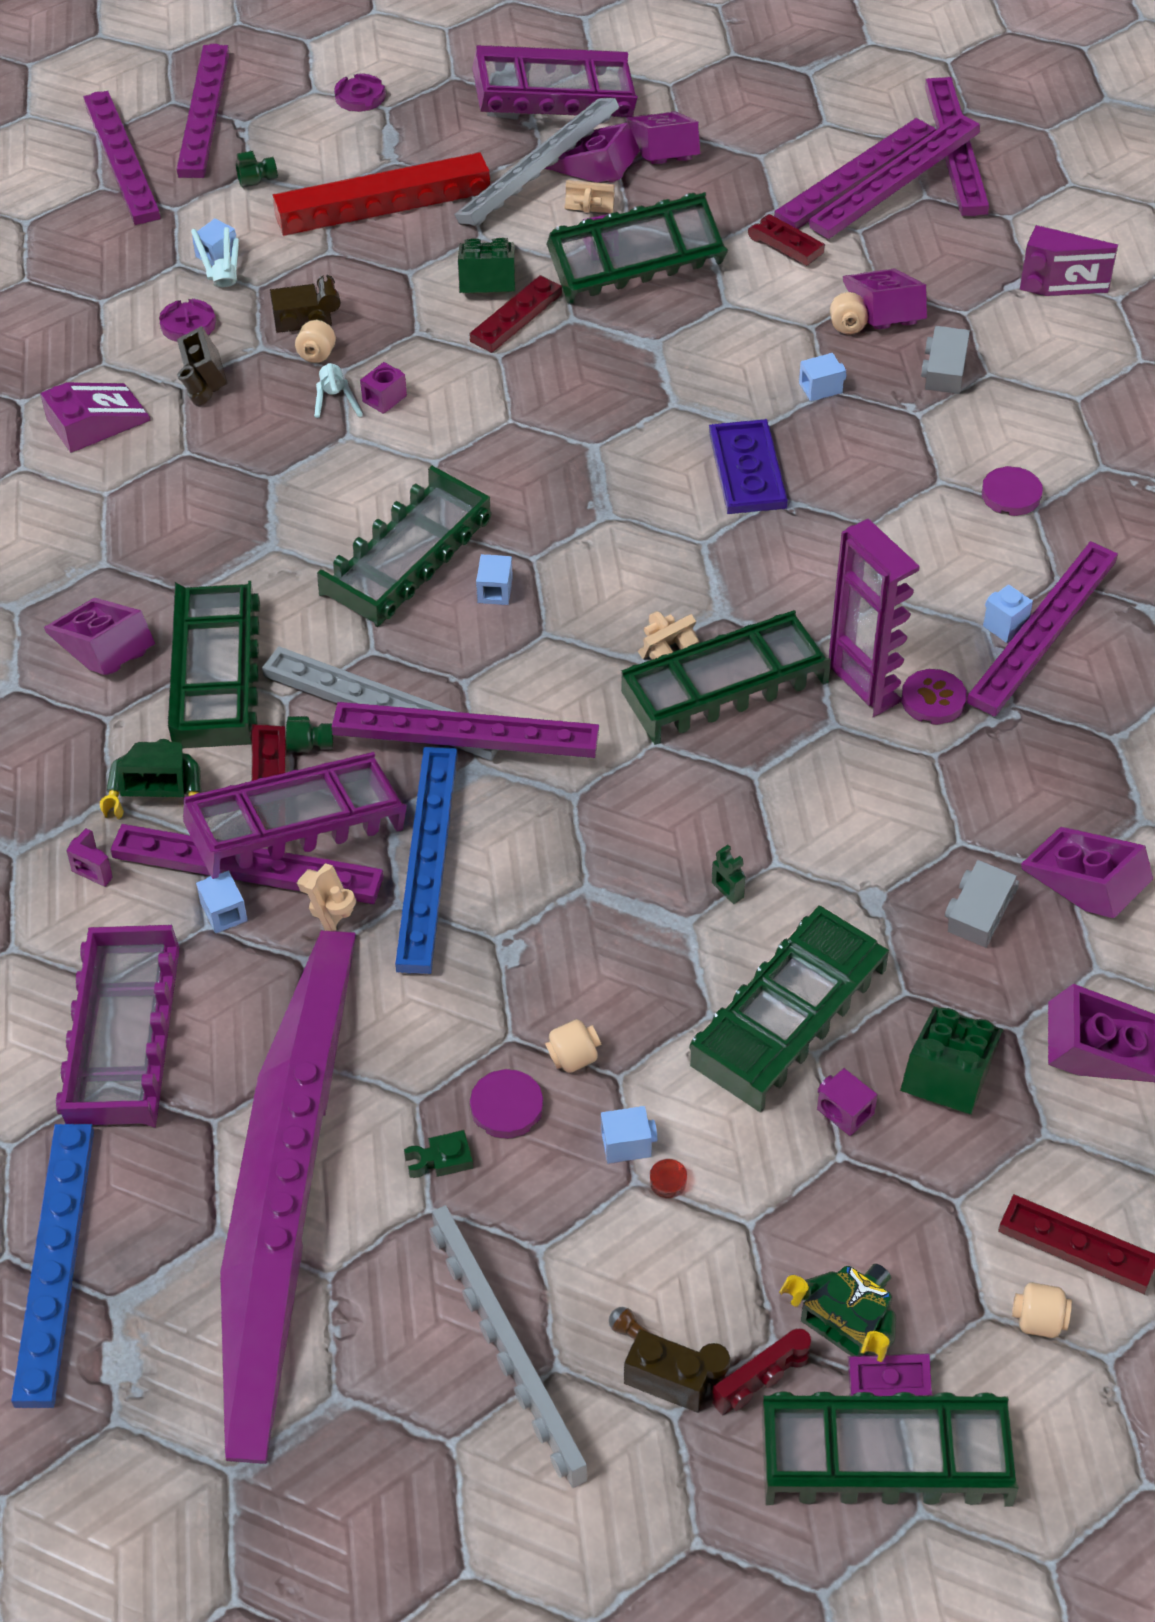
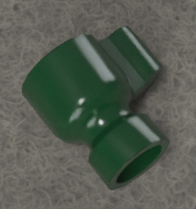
(251, 171)
(303, 736)

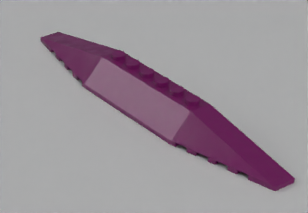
(273, 1197)

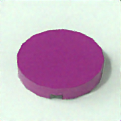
(359, 93)
(1012, 490)
(506, 1103)

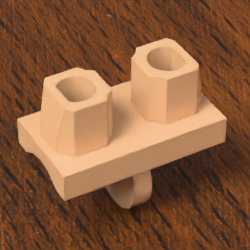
(589, 196)
(665, 632)
(327, 896)

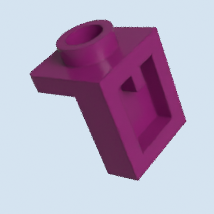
(88, 860)

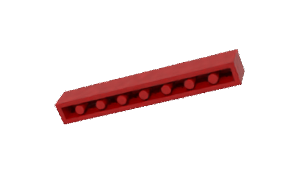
(381, 193)

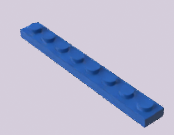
(426, 861)
(53, 1267)

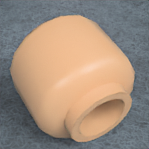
(848, 313)
(317, 339)
(573, 1046)
(1042, 1310)

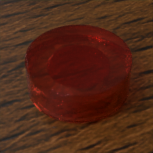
(668, 1178)

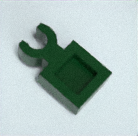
(728, 875)
(446, 1154)

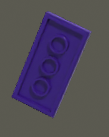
(747, 466)

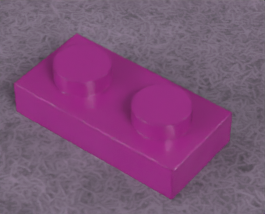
(892, 1376)

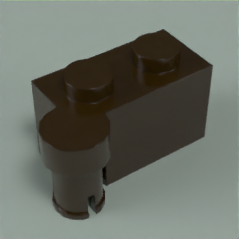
(302, 303)
(202, 366)
(674, 1370)

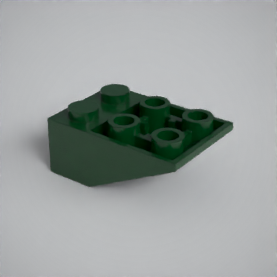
(486, 266)
(951, 1059)

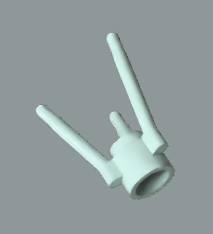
(223, 270)
(332, 382)

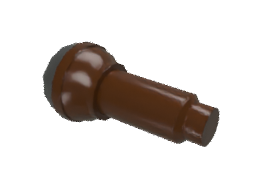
(624, 1322)

